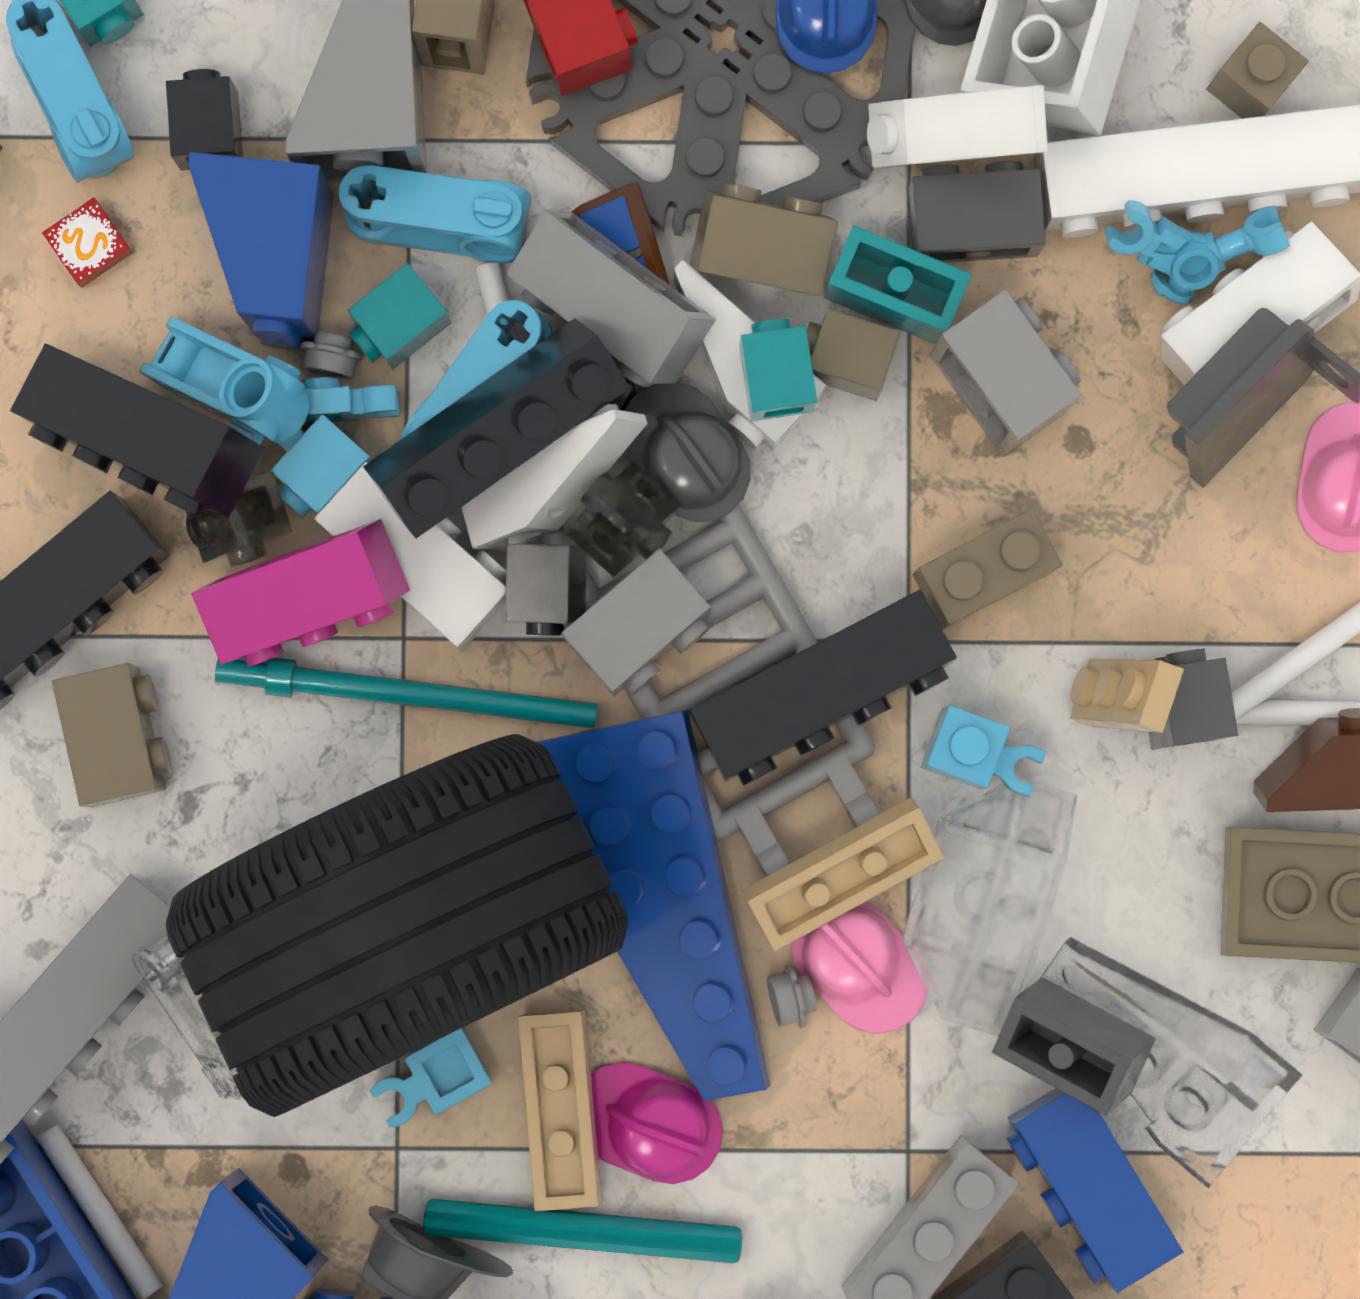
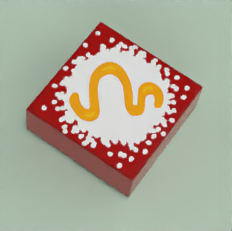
(87, 242)

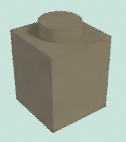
(1257, 73)
(851, 353)

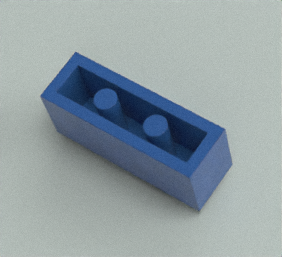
(1092, 1189)

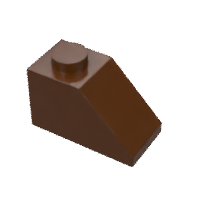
(1316, 769)

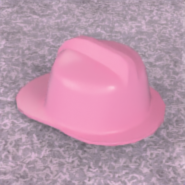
(1331, 480)
(862, 970)

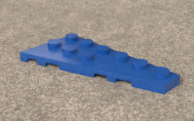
(656, 836)

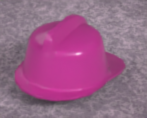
(653, 1123)

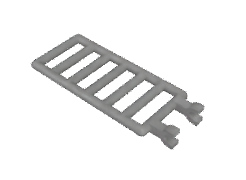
(795, 636)

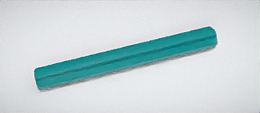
(583, 1231)

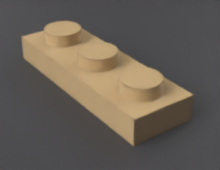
(1125, 694)
(842, 874)
(559, 1110)

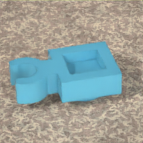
(348, 404)
(441, 1074)

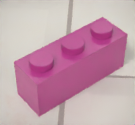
(302, 595)

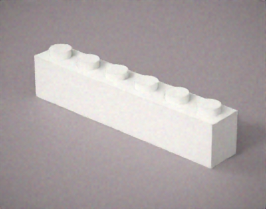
(1201, 169)

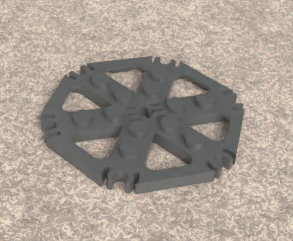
(714, 102)

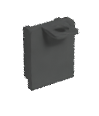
(1247, 386)

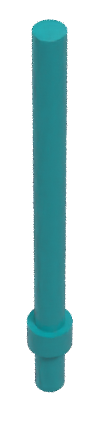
(283, 677)

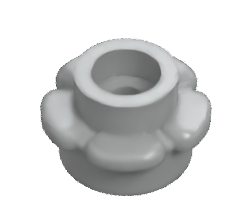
(330, 355)
(791, 997)

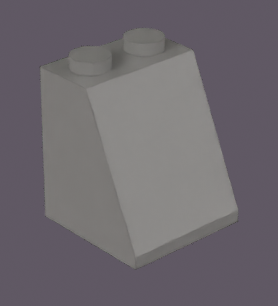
(363, 94)

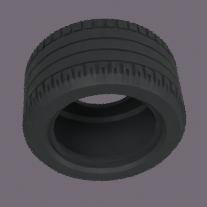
(394, 921)

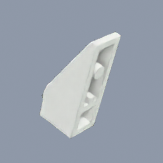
(958, 127)
(725, 363)

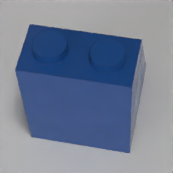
(270, 239)
(245, 1248)

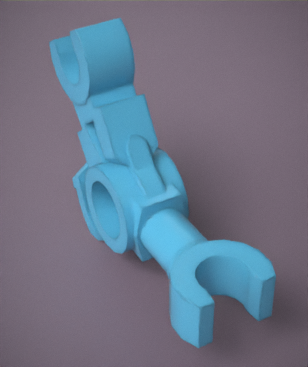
(1191, 256)

